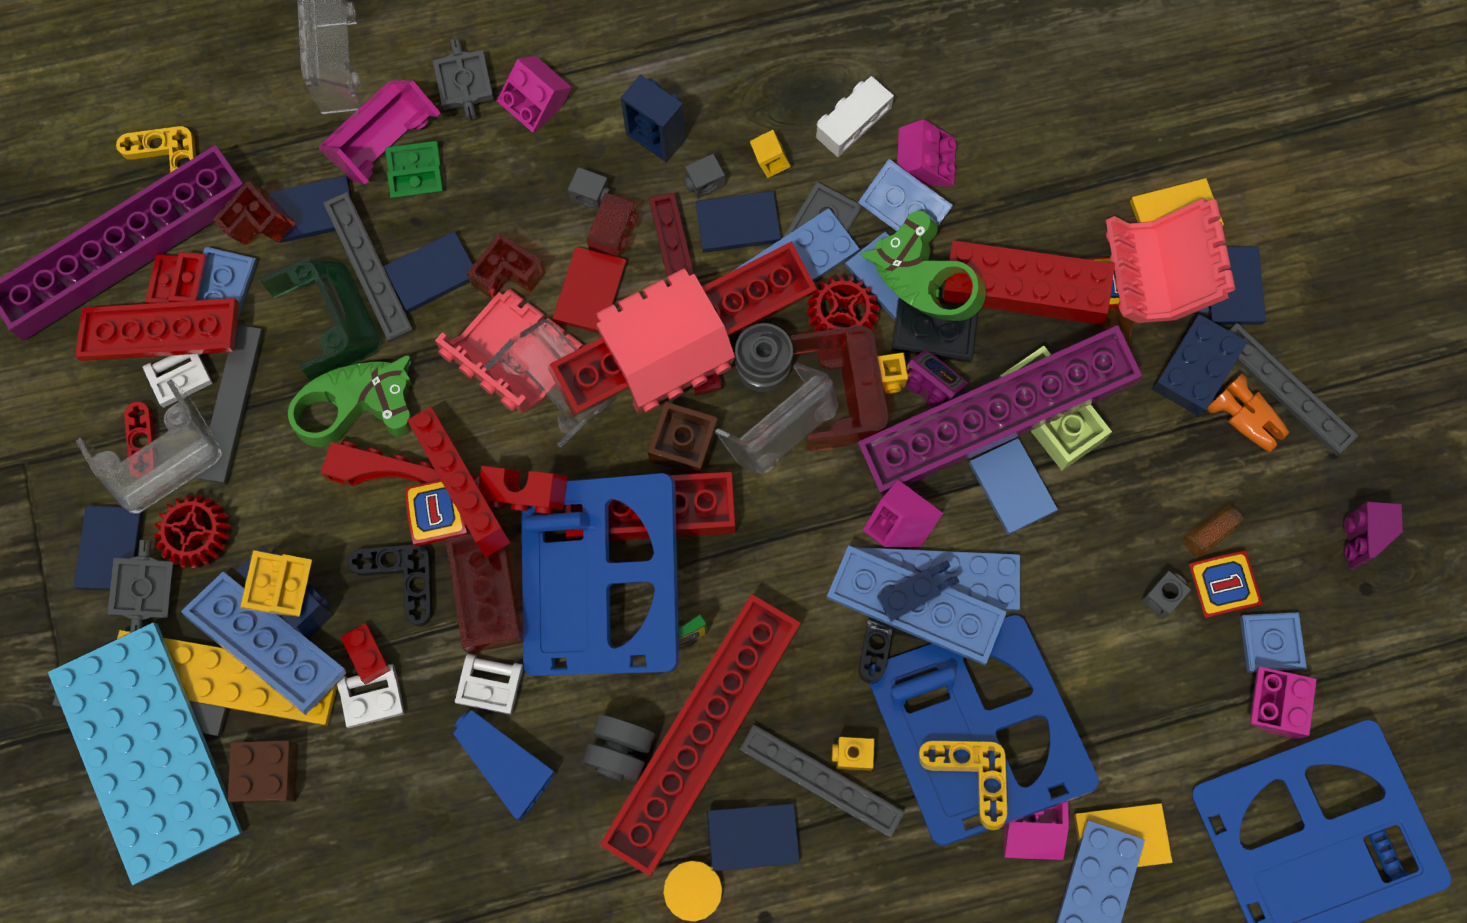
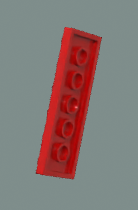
(157, 329)

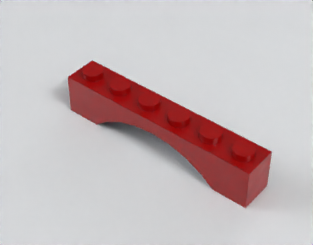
(354, 466)
(458, 482)

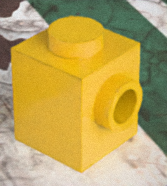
(770, 154)
(893, 372)
(853, 753)

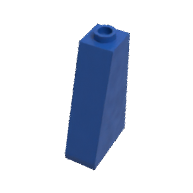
(507, 767)

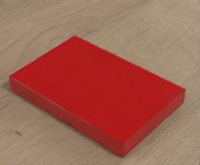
(588, 288)

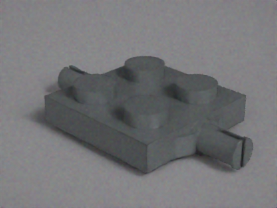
(463, 79)
(140, 587)

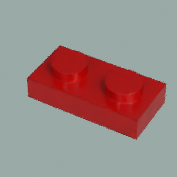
(365, 653)

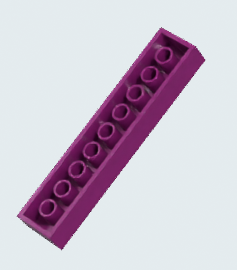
(116, 243)
(1001, 410)

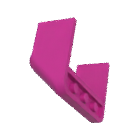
(377, 125)

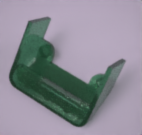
(355, 332)

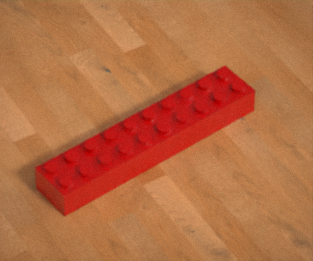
(740, 300)
(700, 735)

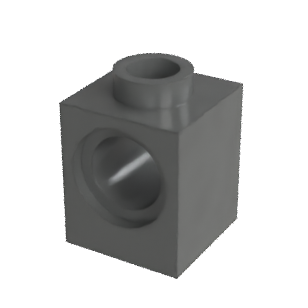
(704, 176)
(588, 188)
(1158, 602)

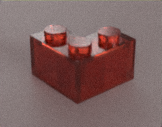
(253, 212)
(505, 261)

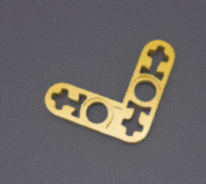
(168, 147)
(976, 764)

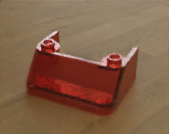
(856, 355)

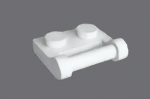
(188, 377)
(488, 693)
(371, 705)

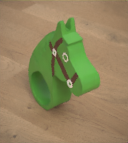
(909, 274)
(356, 389)

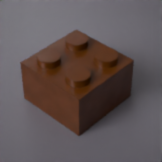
(683, 439)
(262, 772)

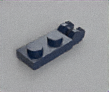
(915, 592)

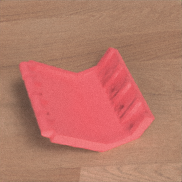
(1170, 263)
(485, 337)
(666, 340)

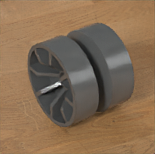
(763, 357)
(613, 757)

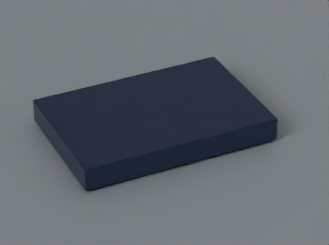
(306, 206)
(738, 221)
(430, 272)
(1247, 300)
(105, 536)
(752, 837)

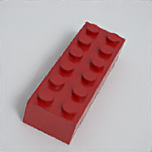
(1033, 282)
(702, 509)

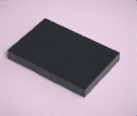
(942, 338)

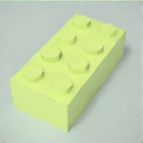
(1071, 435)

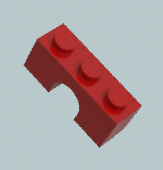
(542, 490)

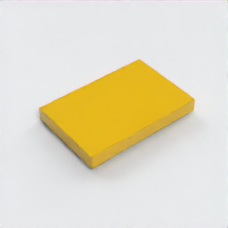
(1160, 203)
(1139, 821)

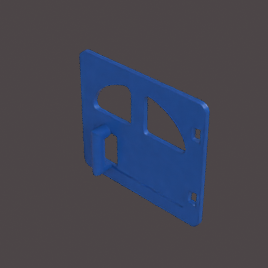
(571, 581)
(953, 796)
(1325, 867)

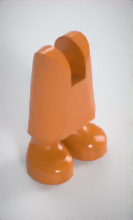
(1252, 416)

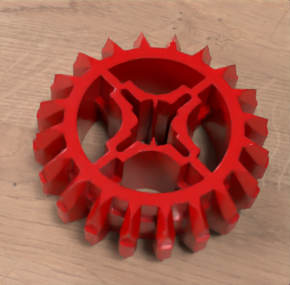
(831, 294)
(190, 552)

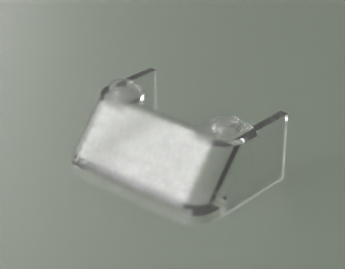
(327, 54)
(531, 354)
(785, 424)
(163, 463)

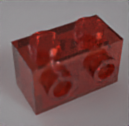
(612, 225)

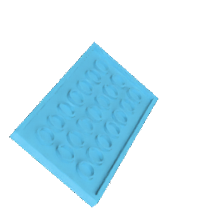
(145, 753)

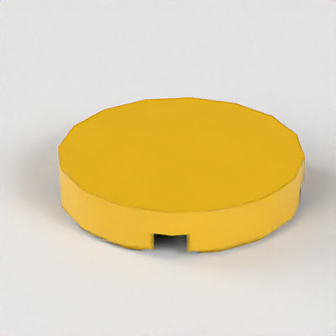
(692, 891)

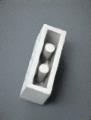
(854, 116)

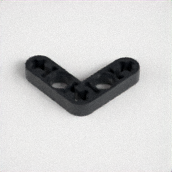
(403, 565)
(882, 630)

